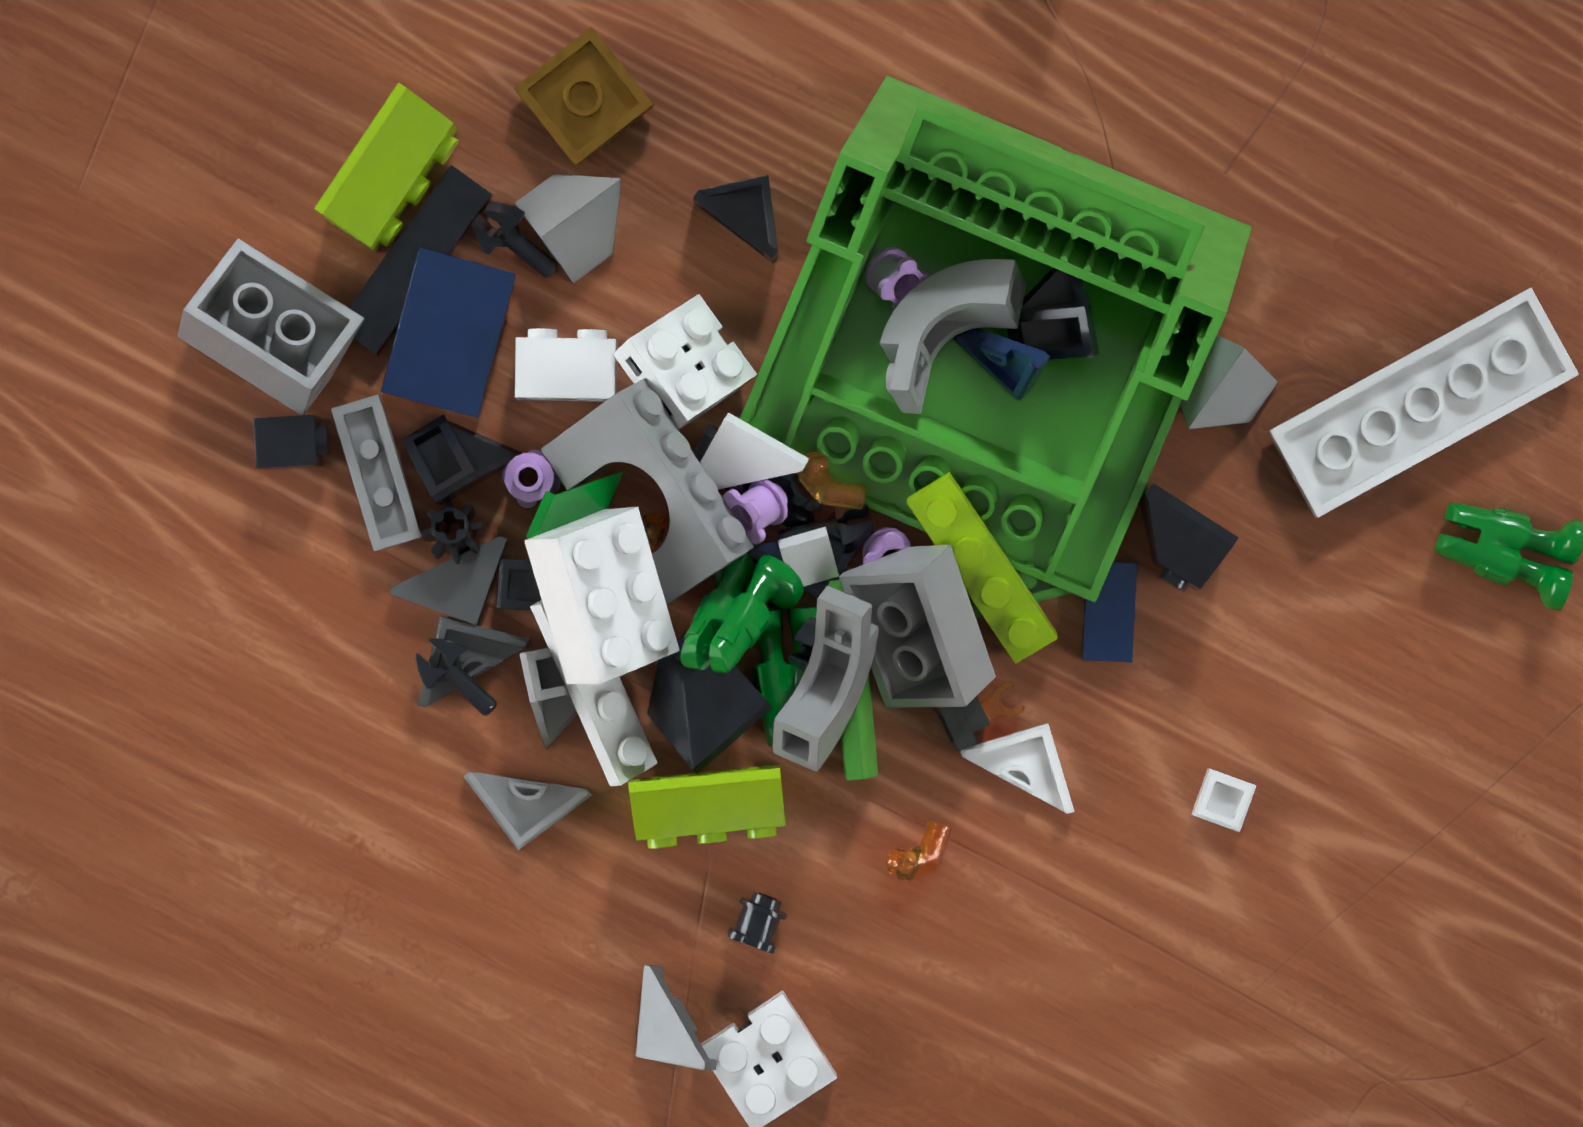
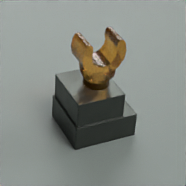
(963, 721)

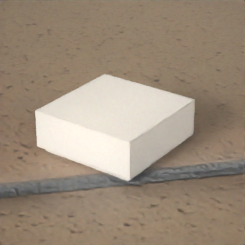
(809, 556)
(1223, 800)

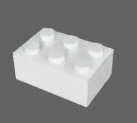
(602, 596)

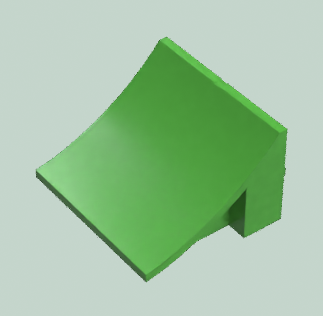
(1076, 453)

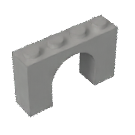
(639, 432)

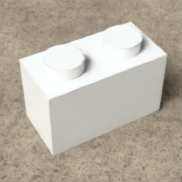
(565, 367)

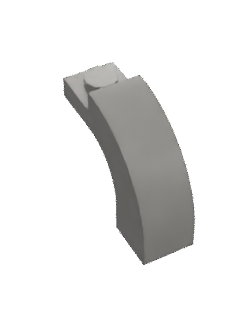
(939, 309)
(832, 681)

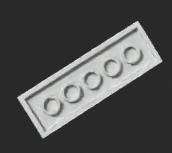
(1423, 403)

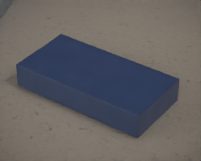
(1110, 621)

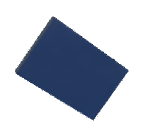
(448, 332)

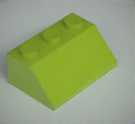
(388, 169)
(707, 805)

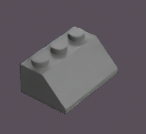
(269, 326)
(927, 633)

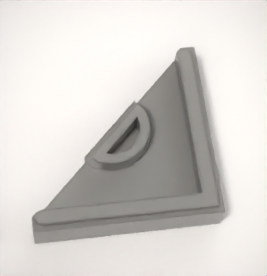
(525, 806)

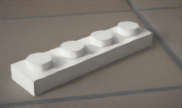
(606, 719)

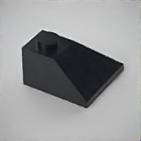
(1182, 539)
(702, 708)

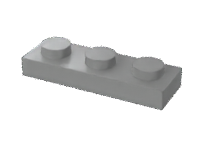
(377, 473)

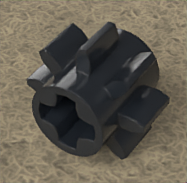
(441, 526)

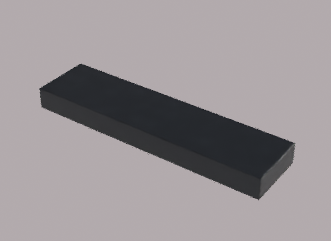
(435, 227)

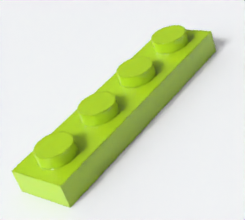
(983, 568)

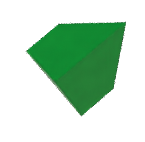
(573, 504)

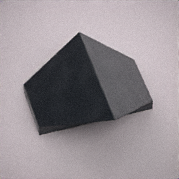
(745, 211)
(1057, 318)
(454, 458)

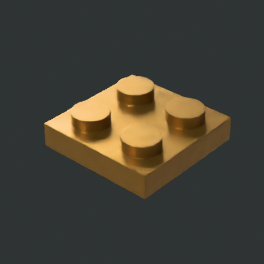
(583, 97)

